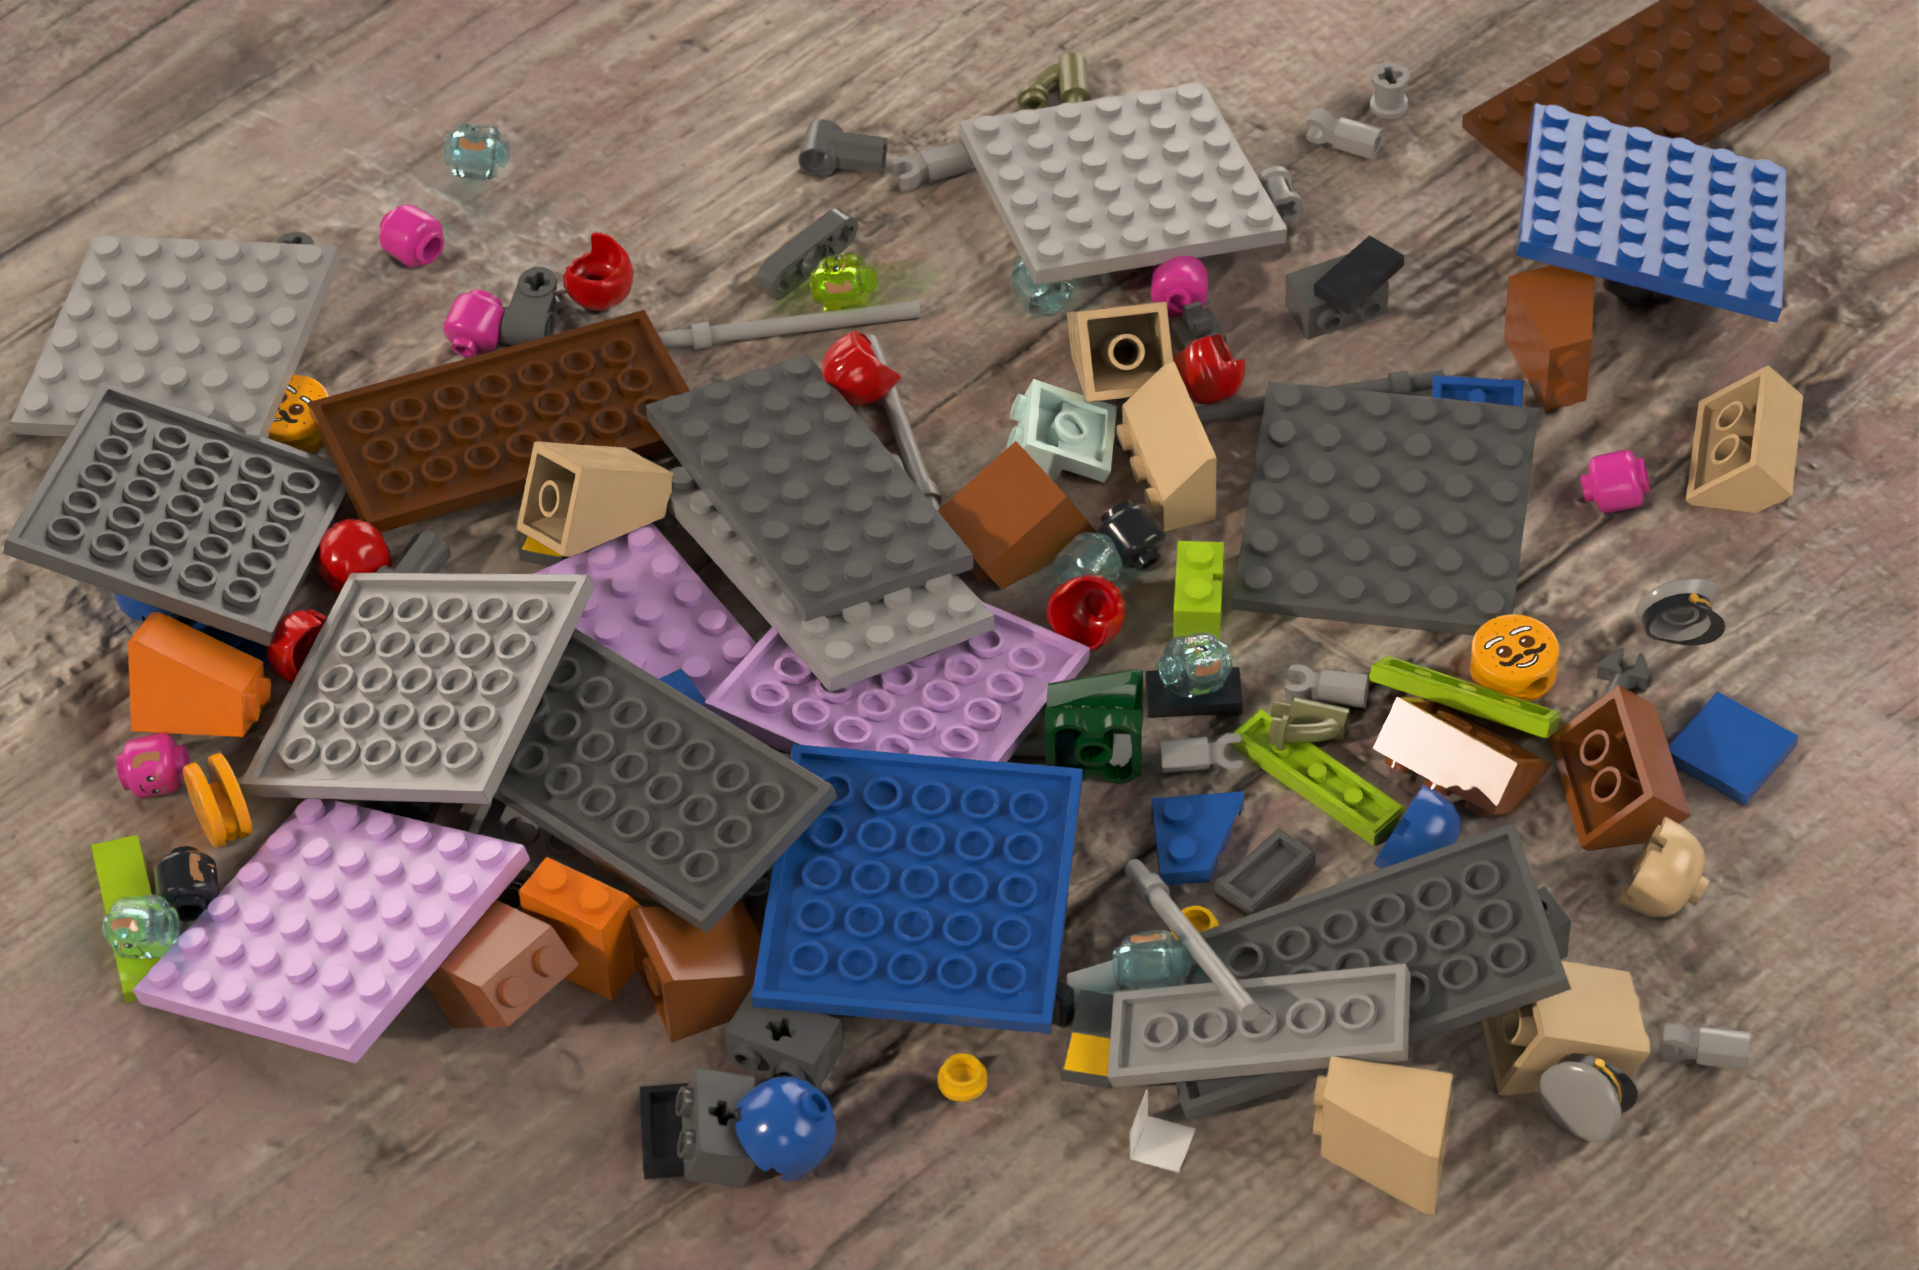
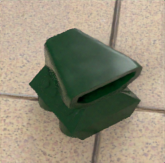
(1097, 725)

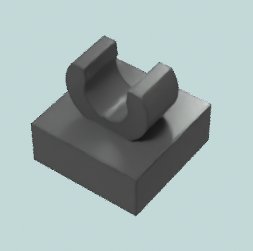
(1194, 325)

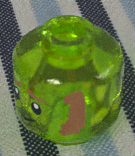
(843, 282)

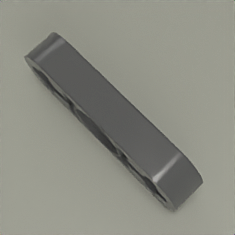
(801, 255)

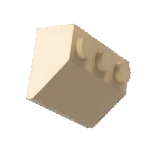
(1746, 444)
(1169, 451)

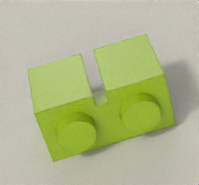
(1198, 588)

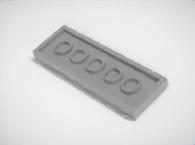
(1299, 1026)

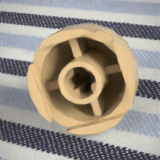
(1666, 872)

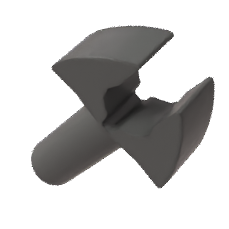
(1610, 670)

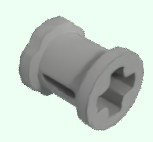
(1389, 95)
(1278, 187)

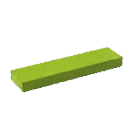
(1465, 696)
(1321, 781)
(120, 874)

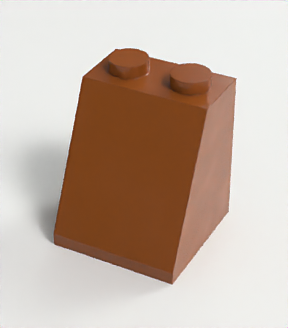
(1551, 332)
(1013, 518)
(499, 969)
(692, 974)

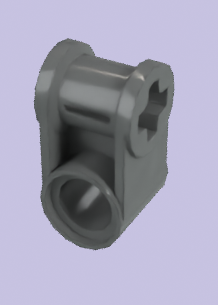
(532, 308)

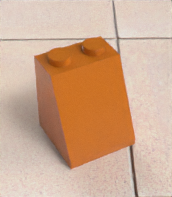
(192, 682)
(589, 921)

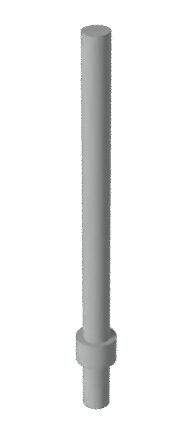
(703, 336)
(905, 437)
(1155, 895)

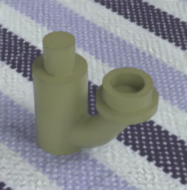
(1073, 79)
(1306, 722)

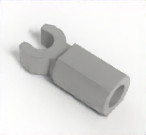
(1344, 134)
(931, 165)
(1328, 687)
(1197, 753)
(1706, 1046)

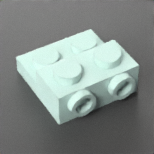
(1064, 431)

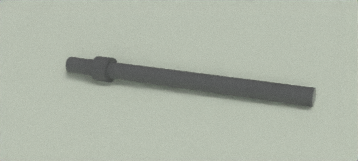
(1396, 383)

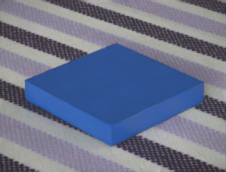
(1731, 748)

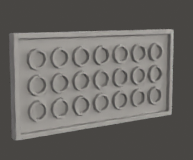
(851, 643)

